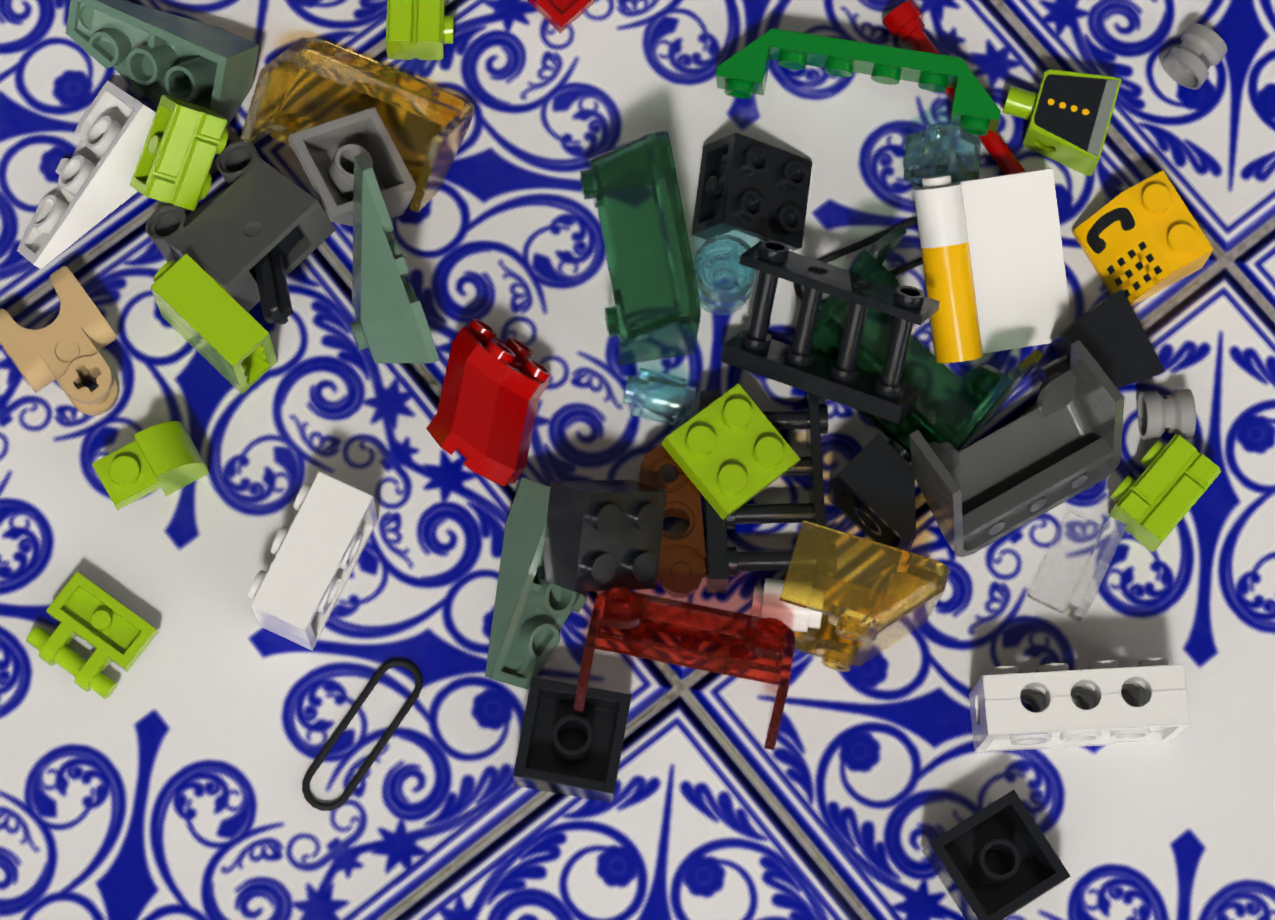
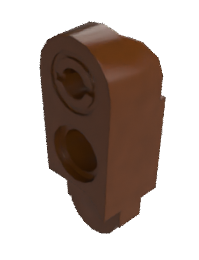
(683, 555)

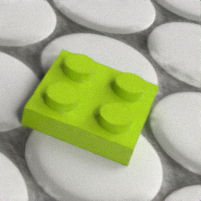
(730, 451)

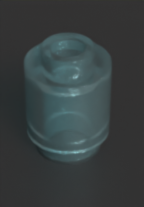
(659, 397)

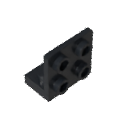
(752, 191)

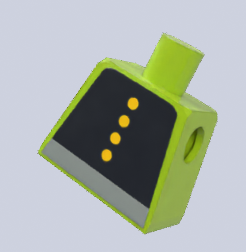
(1066, 116)

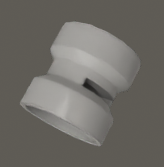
(1196, 54)
(1171, 414)

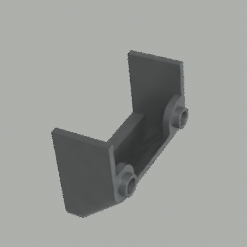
(1027, 464)

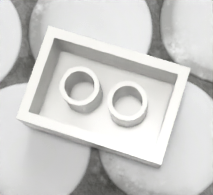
(313, 560)

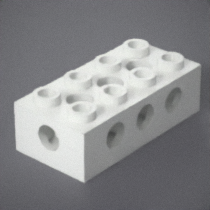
(1152, 688)

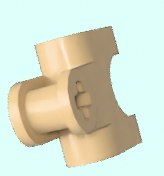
(66, 348)

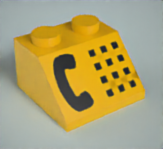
(1143, 240)

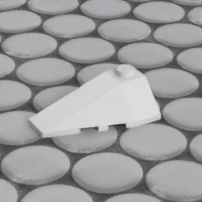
(95, 176)

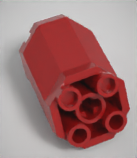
(489, 402)

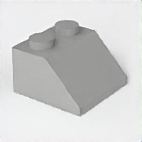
(328, 161)

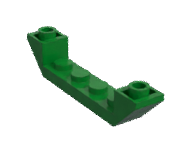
(748, 71)

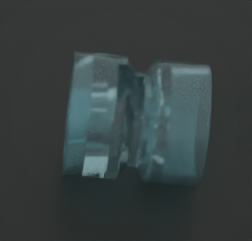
(720, 279)

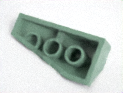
(166, 53)
(385, 305)
(526, 607)

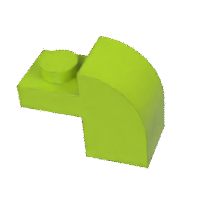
(156, 459)

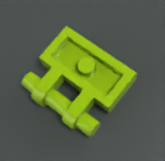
(100, 622)

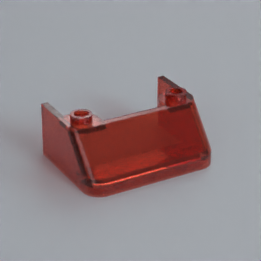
(691, 638)

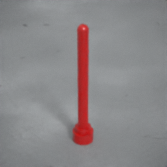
(907, 24)

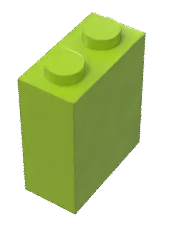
(213, 322)

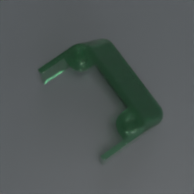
(645, 249)
(946, 406)

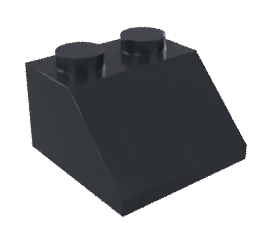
(879, 493)

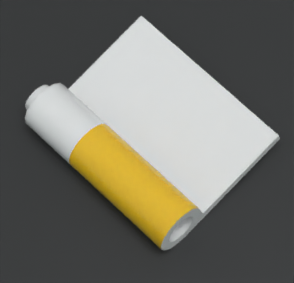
(992, 263)

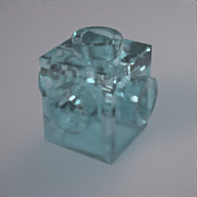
(941, 151)

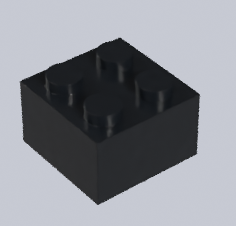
(603, 535)
(571, 748)
(996, 861)

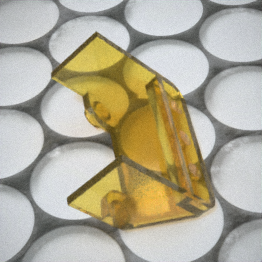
(326, 82)
(863, 590)

